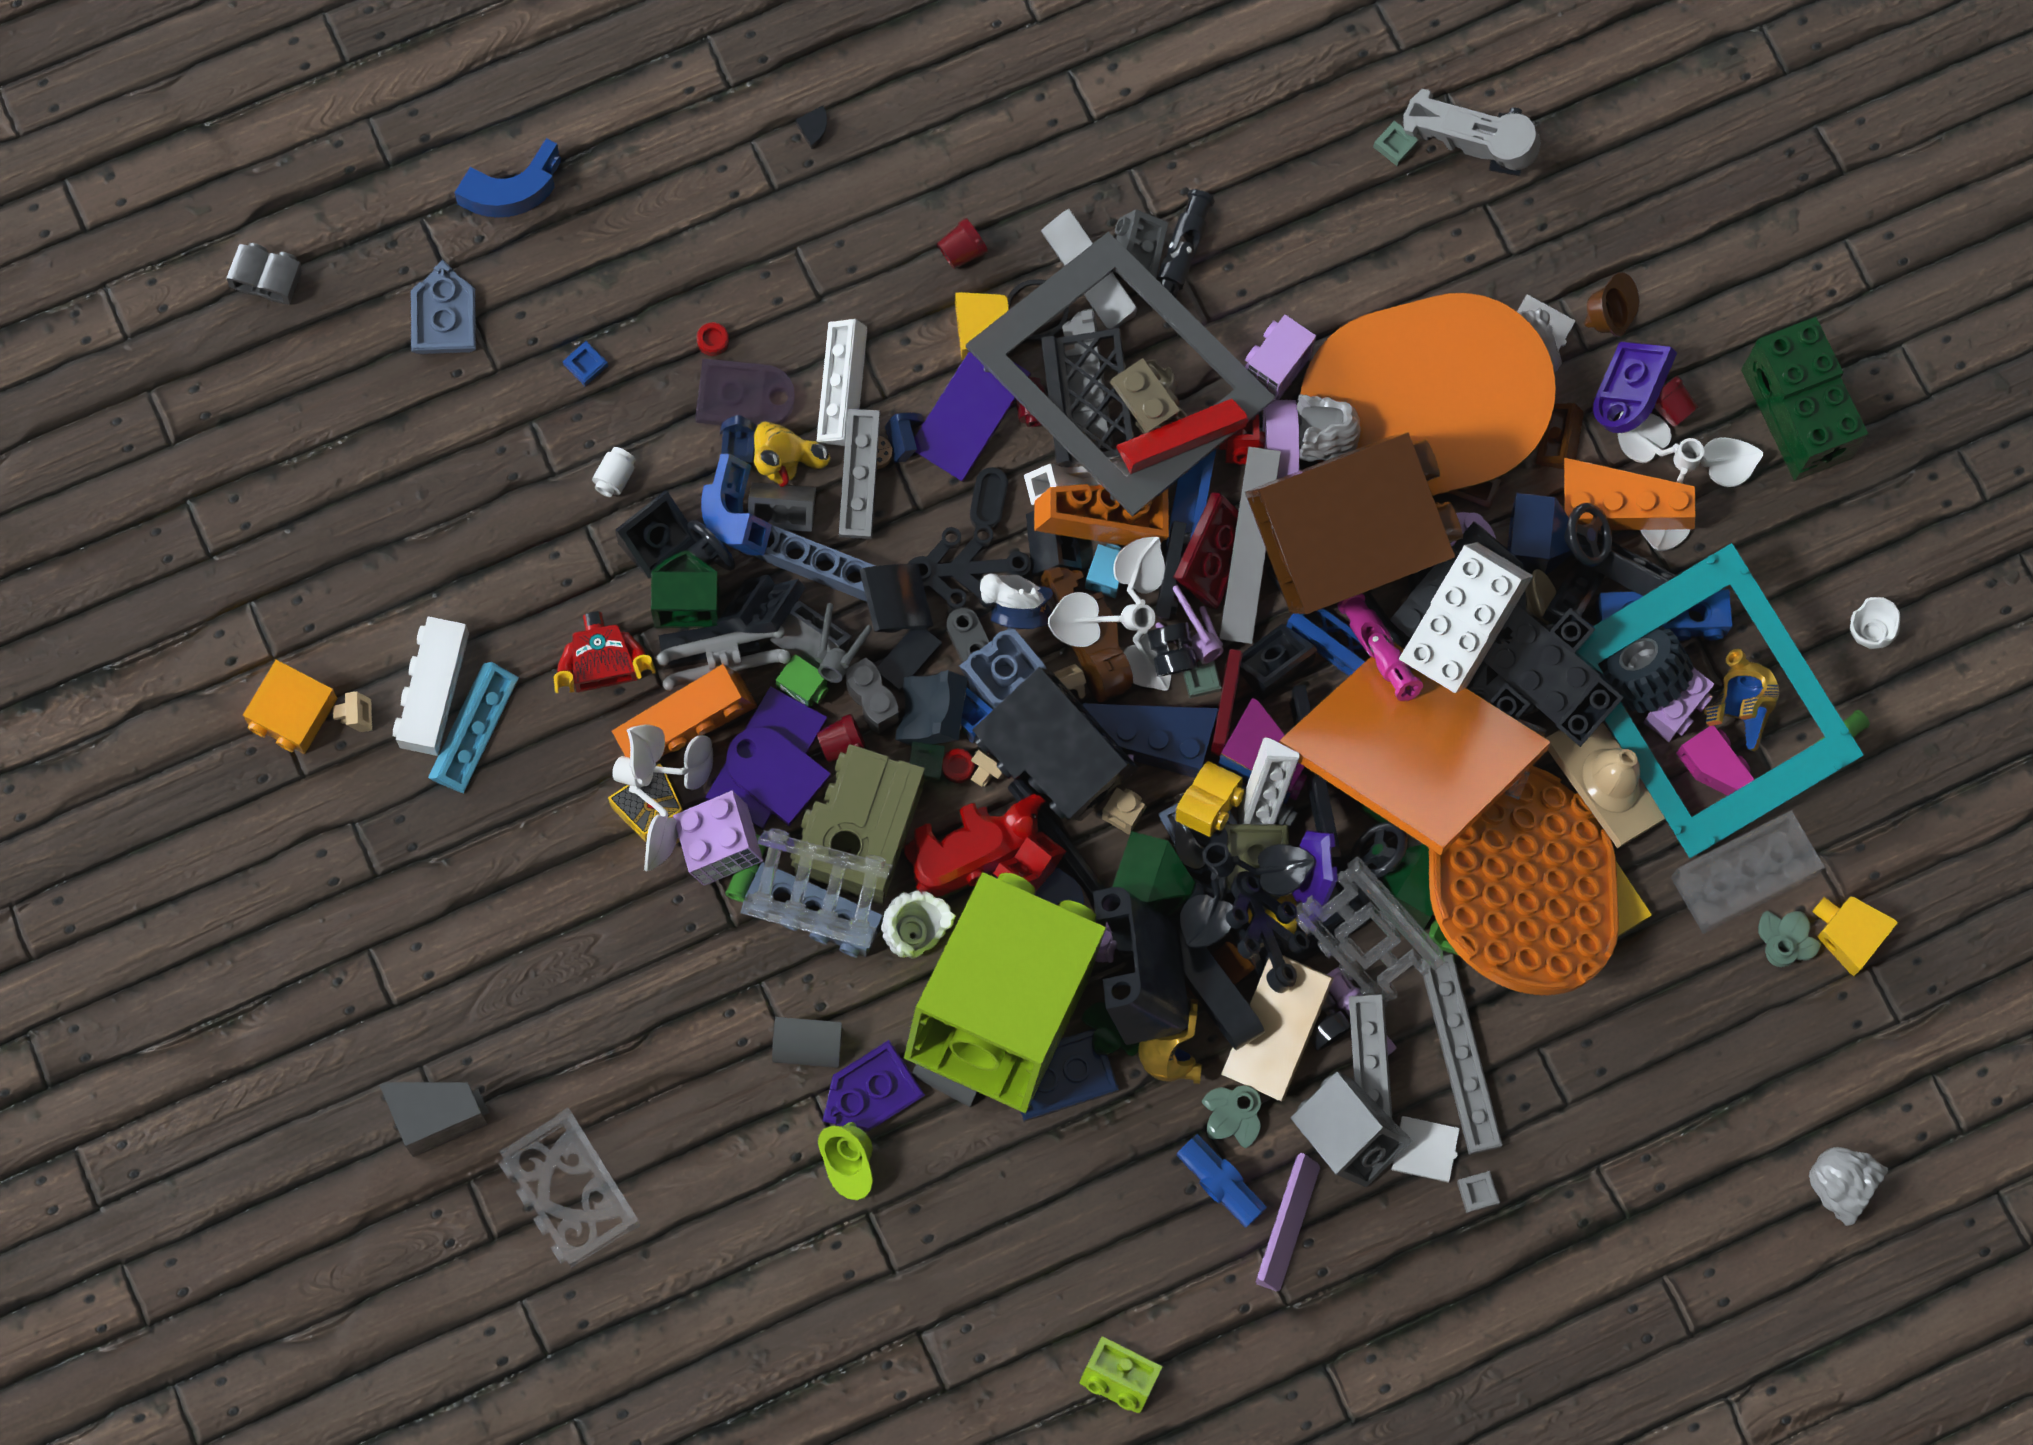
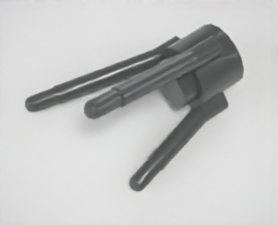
(836, 662)

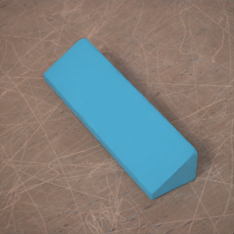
(473, 727)

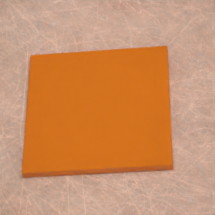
(1416, 761)

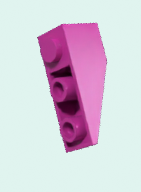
(1714, 762)

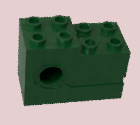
(1804, 398)

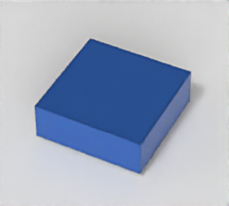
(585, 363)

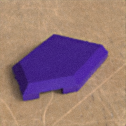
(1323, 875)
(871, 1090)

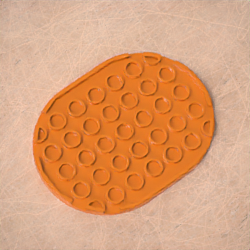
(1447, 373)
(1530, 891)

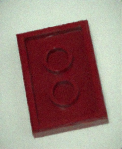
(1209, 553)
(1226, 704)

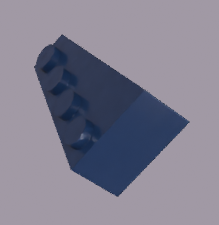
(1159, 735)

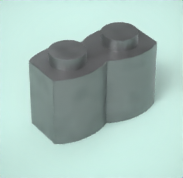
(264, 273)
(877, 701)

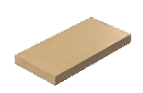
(1620, 826)
(1288, 1022)

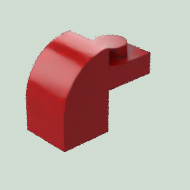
(1034, 860)

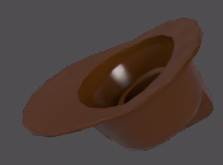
(1613, 306)

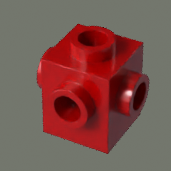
(1237, 445)

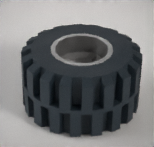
(1650, 671)

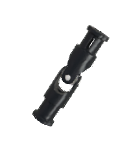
(1180, 254)

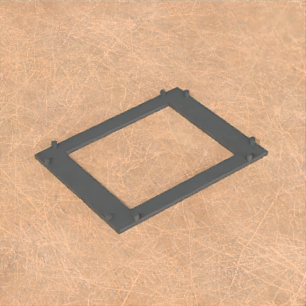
(1056, 295)

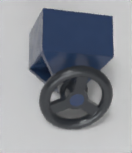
(1546, 536)

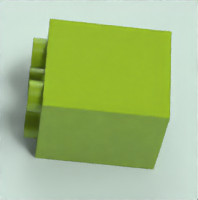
(1004, 990)

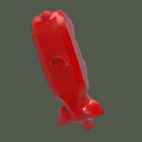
(971, 849)

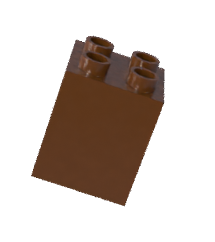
(1354, 522)

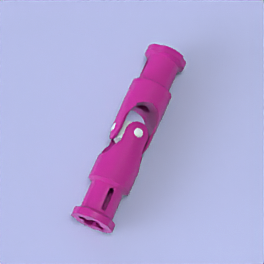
(1372, 634)

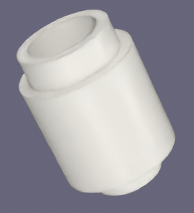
(614, 472)

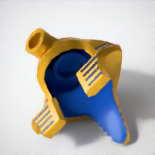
(1747, 694)
(1164, 1058)

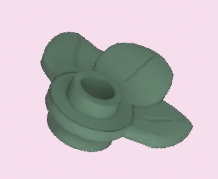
(1789, 934)
(1230, 1118)

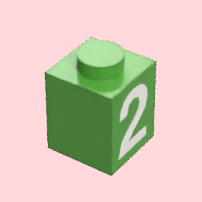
(802, 682)

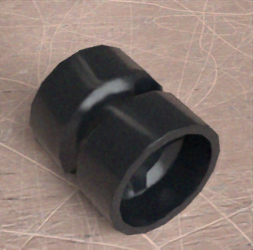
(1176, 660)
(1330, 1027)

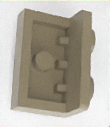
(1145, 395)

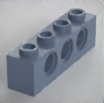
(815, 897)

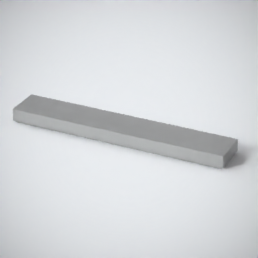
(1247, 552)
(1462, 1058)

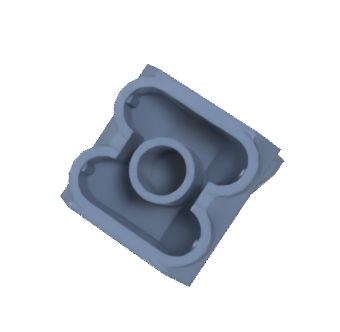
(1000, 667)

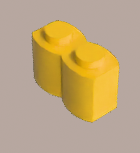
(1209, 799)

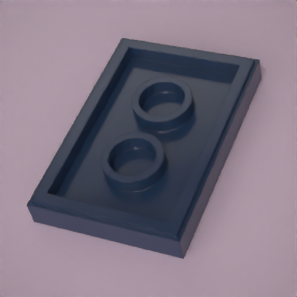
(1072, 1077)

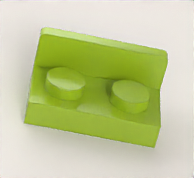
(1120, 1375)

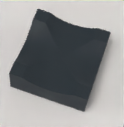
(932, 708)

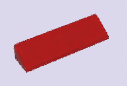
(1182, 435)

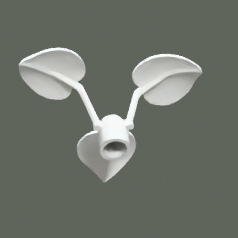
(1727, 458)
(1077, 617)
(646, 748)

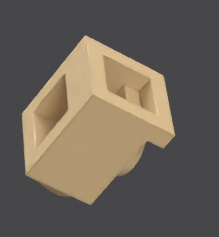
(1124, 810)

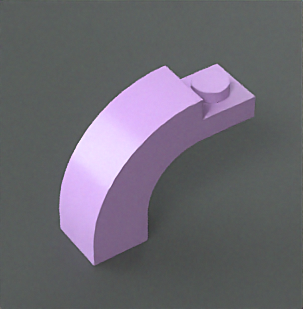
(1282, 434)

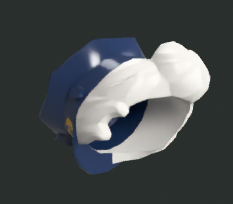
(1018, 601)

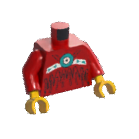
(600, 657)

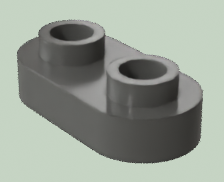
(968, 637)

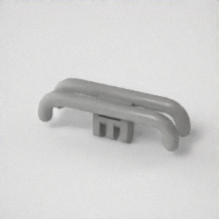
(720, 651)

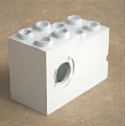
(1465, 616)

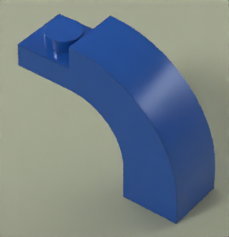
(512, 195)
(724, 509)

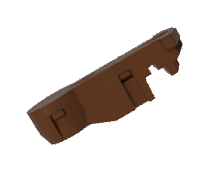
(1103, 662)

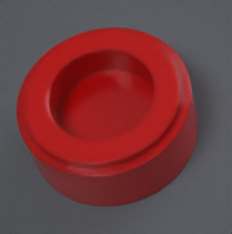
(712, 339)
(958, 765)

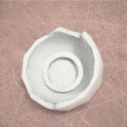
(1875, 623)

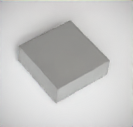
(1478, 1192)

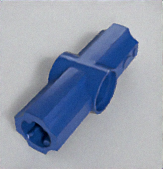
(1221, 1181)

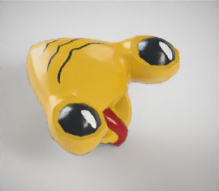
(780, 451)

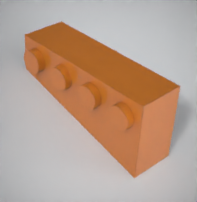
(1628, 498)
(1092, 515)
(693, 709)

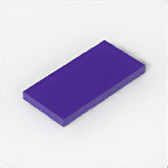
(964, 418)
(790, 719)

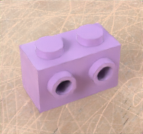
(1676, 716)

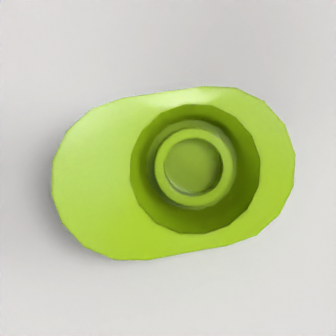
(846, 1159)

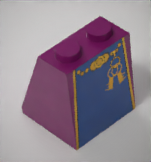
(1245, 742)

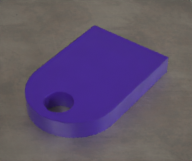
(1632, 385)
(777, 773)

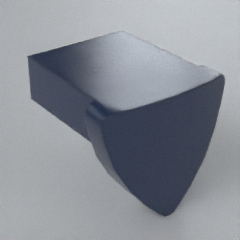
(901, 436)
(738, 438)

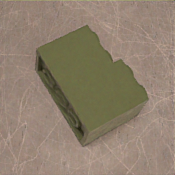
(863, 811)

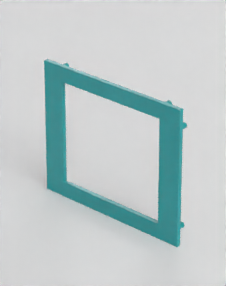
(1771, 788)

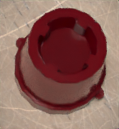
(962, 244)
(1675, 402)
(839, 736)

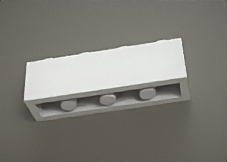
(431, 686)

